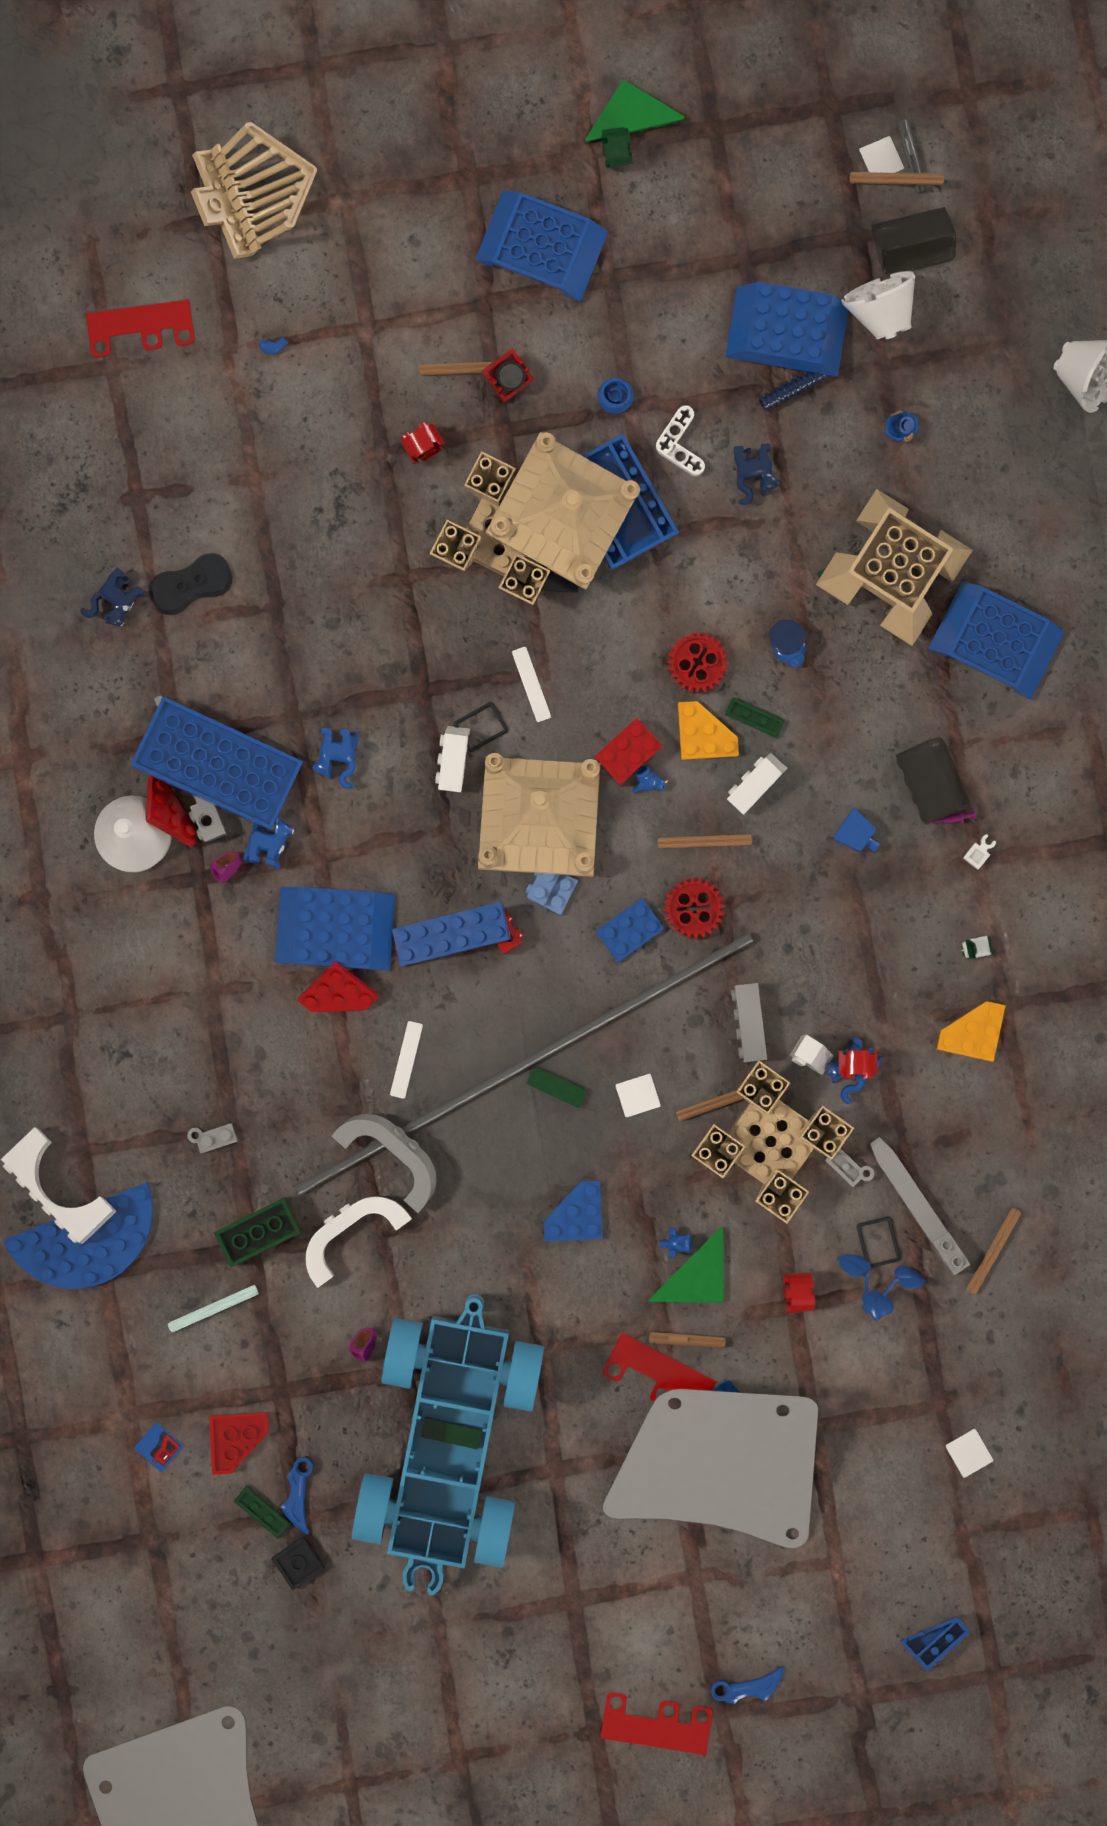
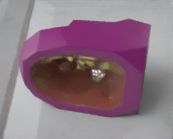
(225, 866)
(363, 1344)

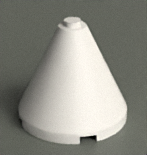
(126, 837)

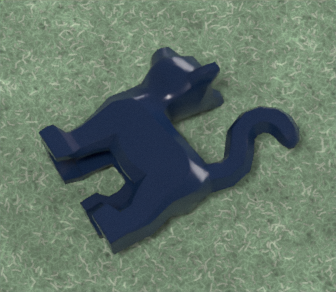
(754, 468)
(113, 593)

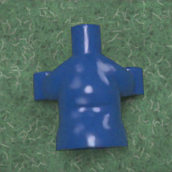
(677, 1243)

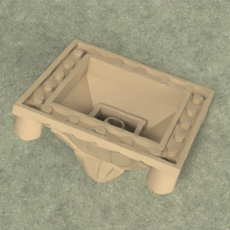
(562, 510)
(539, 816)

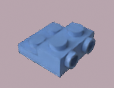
(551, 891)

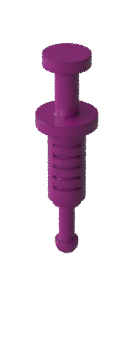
(957, 817)

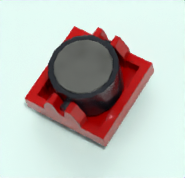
(508, 375)

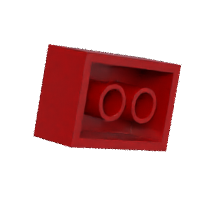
(628, 752)

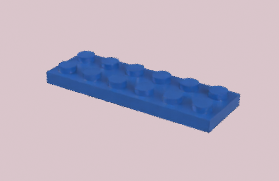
(451, 934)

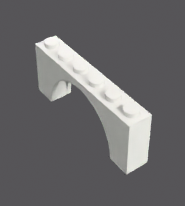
(25, 1162)

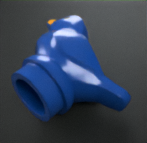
(648, 780)

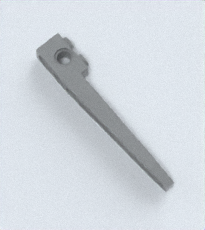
(200, 811)
(919, 1207)

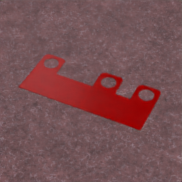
(143, 319)
(656, 1365)
(657, 1732)

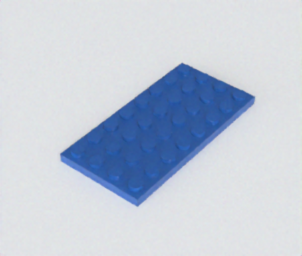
(216, 763)

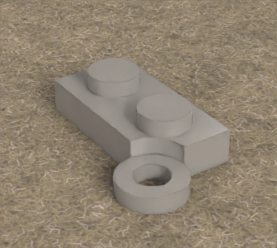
(213, 1138)
(848, 1168)

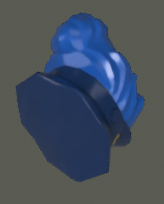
(788, 642)

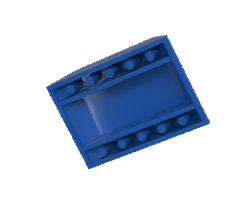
(787, 328)
(647, 519)
(335, 925)

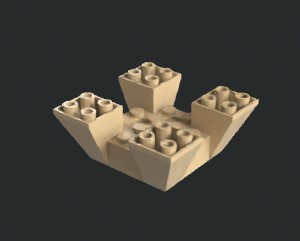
(461, 546)
(868, 569)
(821, 1132)

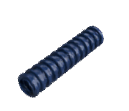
(790, 389)

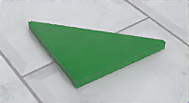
(634, 111)
(699, 1277)

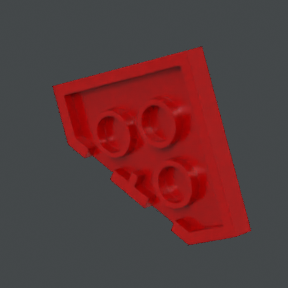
(167, 813)
(337, 991)
(234, 1438)

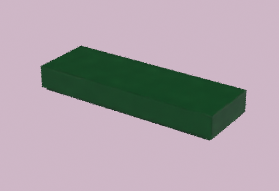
(754, 717)
(556, 1087)
(451, 1433)
(262, 1512)

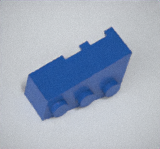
(936, 1641)

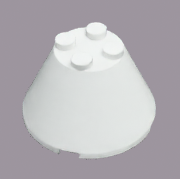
(883, 305)
(1084, 372)

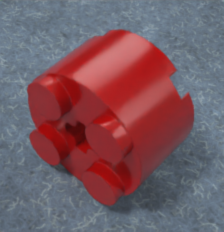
(423, 442)
(858, 1063)
(799, 1292)

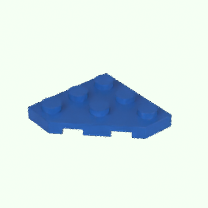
(577, 1215)

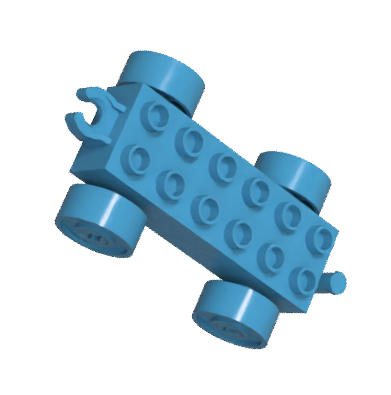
(439, 1479)

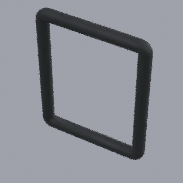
(491, 738)
(893, 1238)

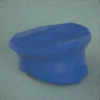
(615, 395)

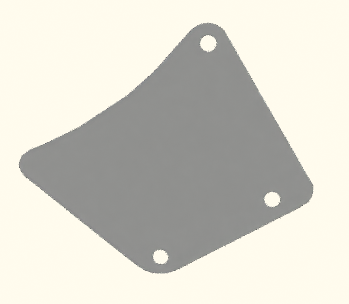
(722, 1464)
(176, 1776)

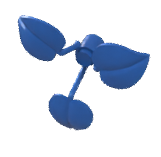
(873, 1301)

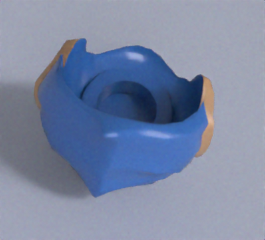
(901, 426)

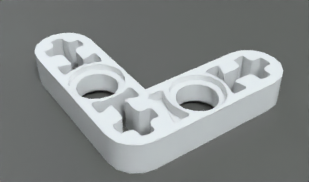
(673, 447)

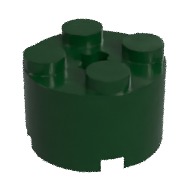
(616, 147)

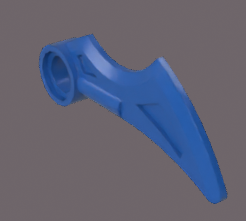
(294, 1505)
(760, 1687)

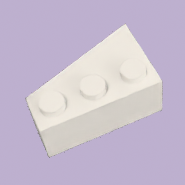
(452, 759)
(756, 782)
(811, 1053)

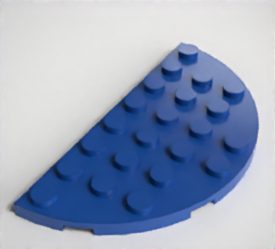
(60, 1262)

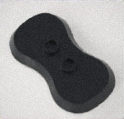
(203, 578)

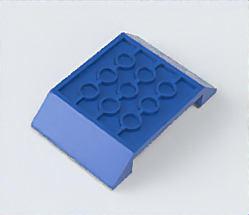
(542, 243)
(997, 638)

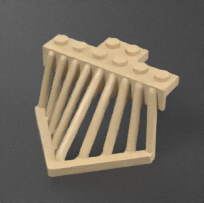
(223, 203)

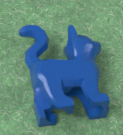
(339, 752)
(268, 843)
(833, 1071)

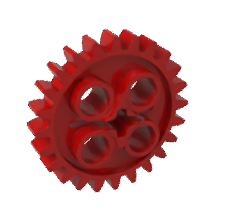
(712, 671)
(692, 890)

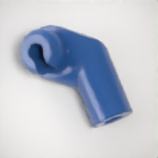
(271, 347)

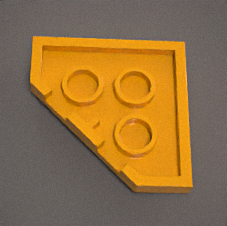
(703, 734)
(974, 1033)

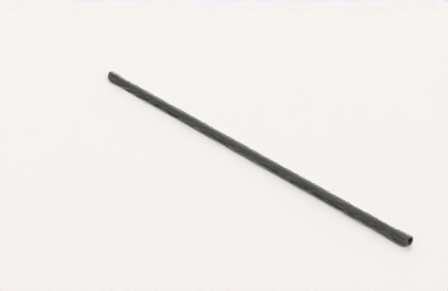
(736, 945)

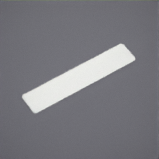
(531, 684)
(406, 1059)

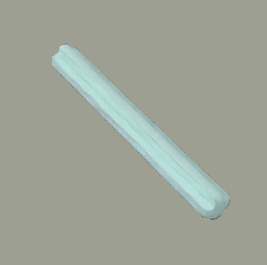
(213, 1308)

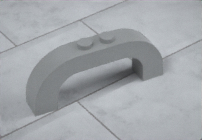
(401, 1146)

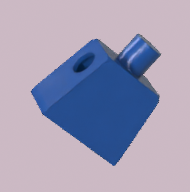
(856, 833)

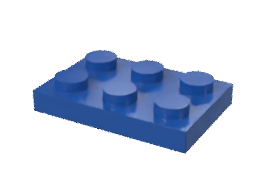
(629, 930)

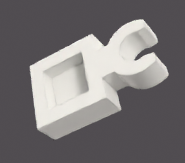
(978, 854)

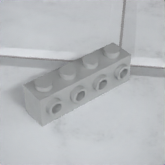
(750, 1022)

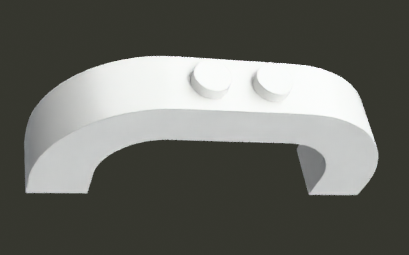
(315, 1259)

